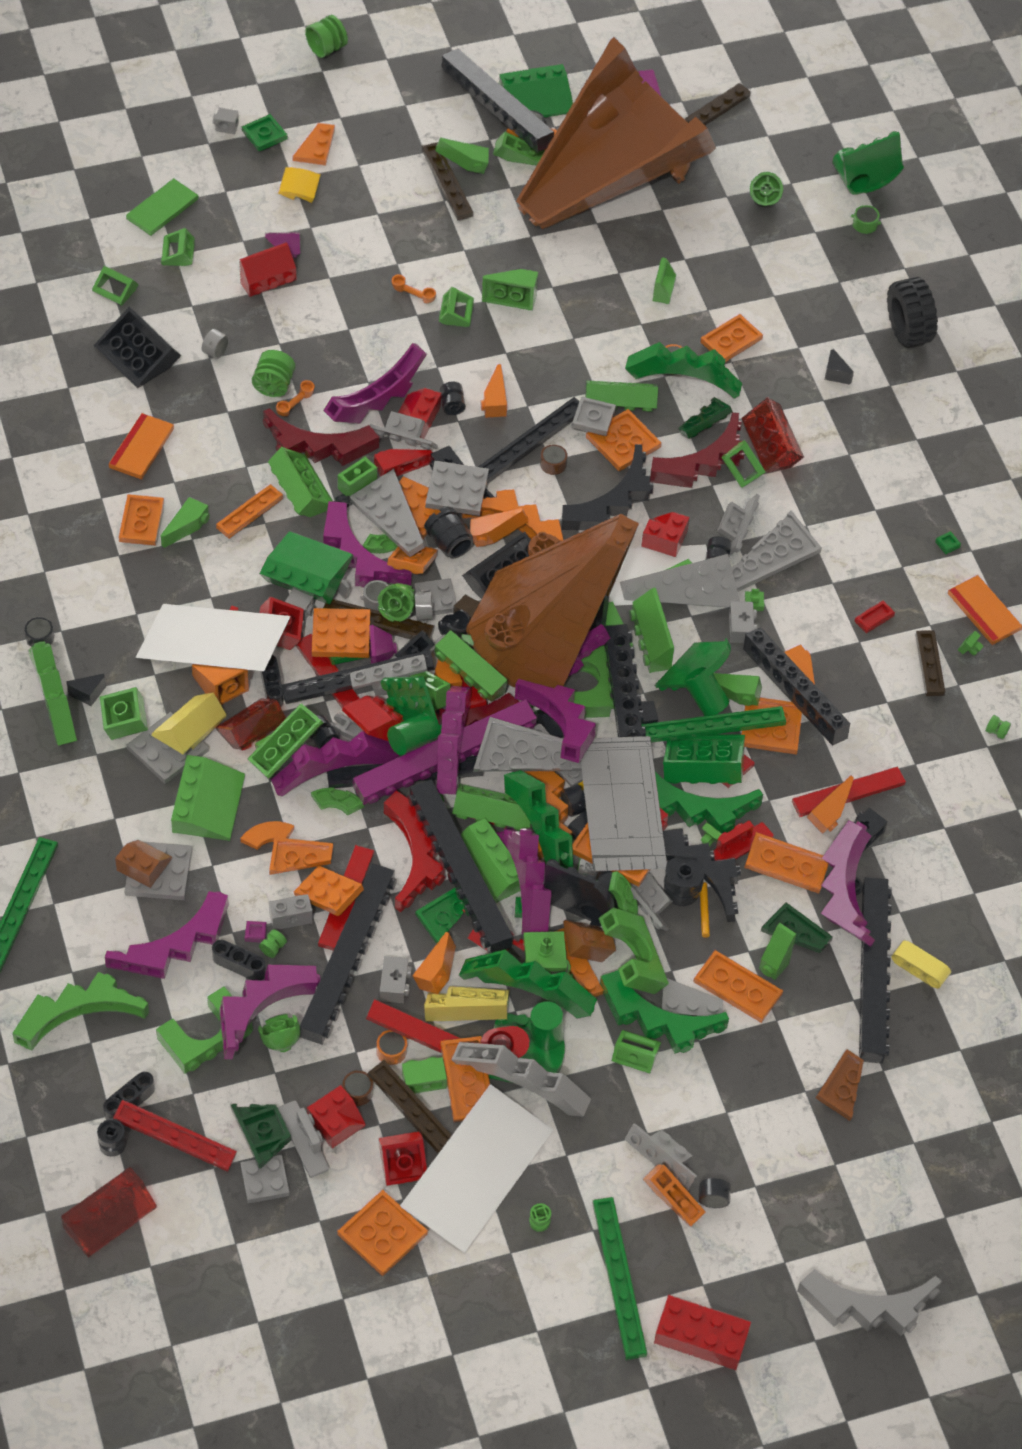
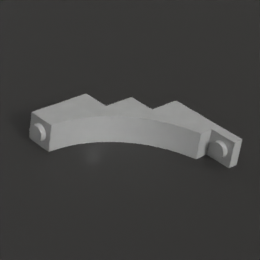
(501, 1062)

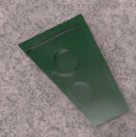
(706, 418)
(807, 932)

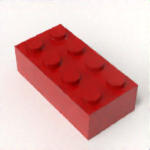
(702, 1332)

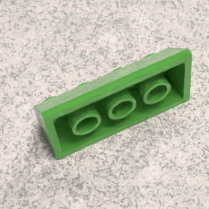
(623, 394)
(300, 482)
(652, 632)
(470, 666)
(285, 741)
(489, 804)
(492, 860)

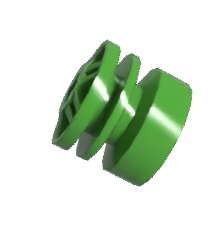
(326, 36)
(273, 373)

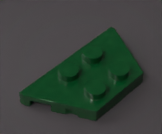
(262, 1130)

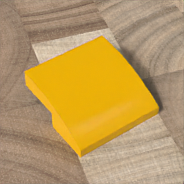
(299, 183)

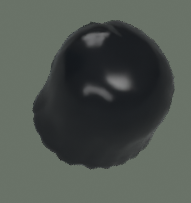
(455, 622)

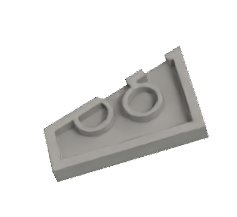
(689, 1001)

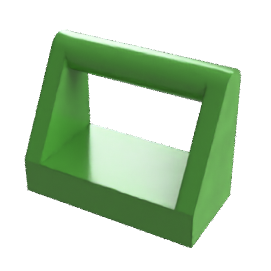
(185, 248)
(107, 273)
(664, 282)
(447, 313)
(752, 459)
(635, 1056)

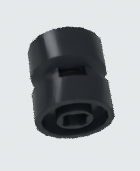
(452, 398)
(717, 547)
(324, 733)
(111, 1137)

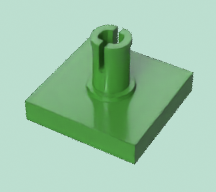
(546, 949)

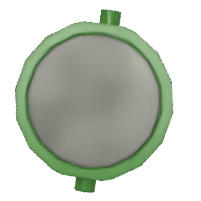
(866, 219)

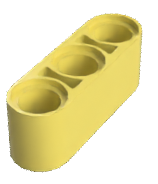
(921, 964)

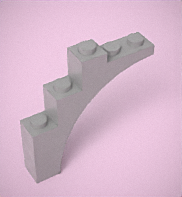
(869, 1311)

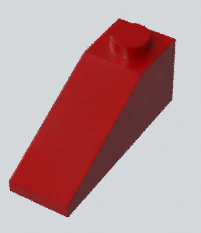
(401, 460)

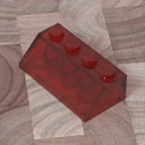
(772, 436)
(108, 1212)

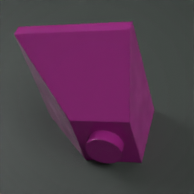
(291, 238)
(380, 645)

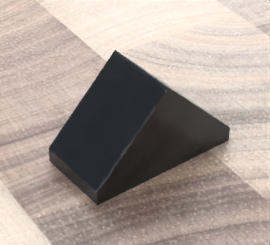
(838, 369)
(417, 644)
(86, 688)
(548, 723)

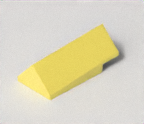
(191, 723)
(467, 1004)

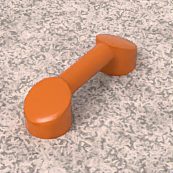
(399, 284)
(306, 390)

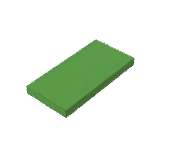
(162, 207)

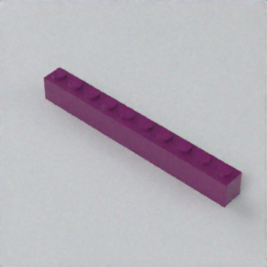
(424, 760)

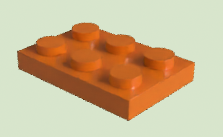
(732, 337)
(141, 519)
(416, 563)
(329, 890)

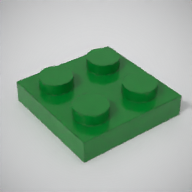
(264, 132)

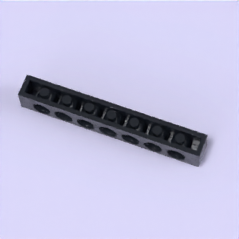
(617, 670)
(796, 686)

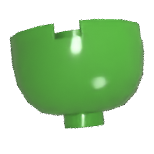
(766, 189)
(396, 602)
(280, 1032)

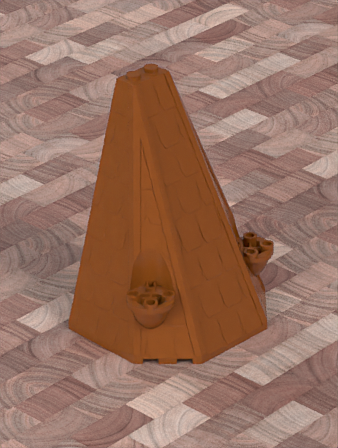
(611, 143)
(546, 603)

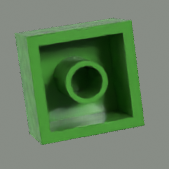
(123, 713)

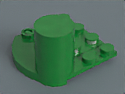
(870, 164)
(695, 672)
(411, 700)
(545, 1035)

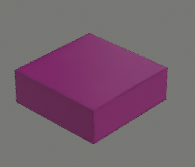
(255, 931)

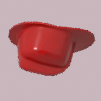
(511, 1037)

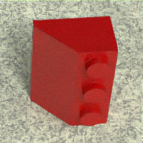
(267, 269)
(422, 405)
(373, 715)

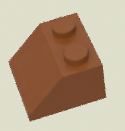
(142, 862)
(588, 941)

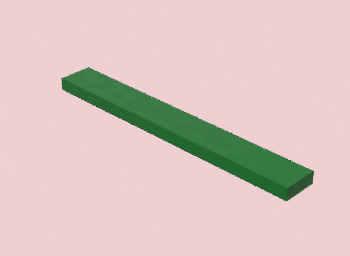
(715, 724)
(24, 895)
(619, 1278)

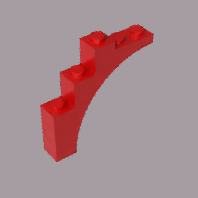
(424, 870)

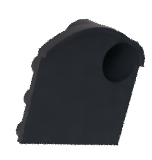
(579, 894)

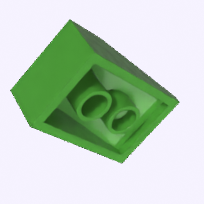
(511, 288)

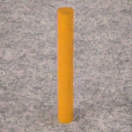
(704, 911)

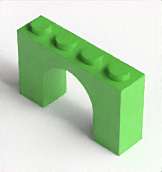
(597, 700)
(646, 970)
(190, 1052)

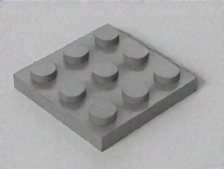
(457, 487)
(159, 757)
(173, 879)

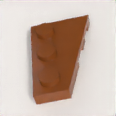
(842, 1085)

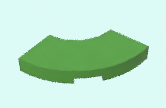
(379, 544)
(337, 799)
(621, 890)

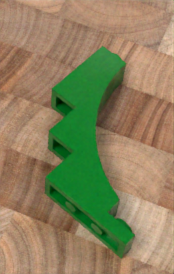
(544, 818)
(506, 970)

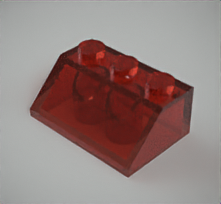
(251, 723)

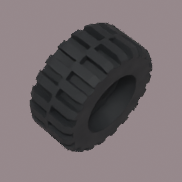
(912, 311)

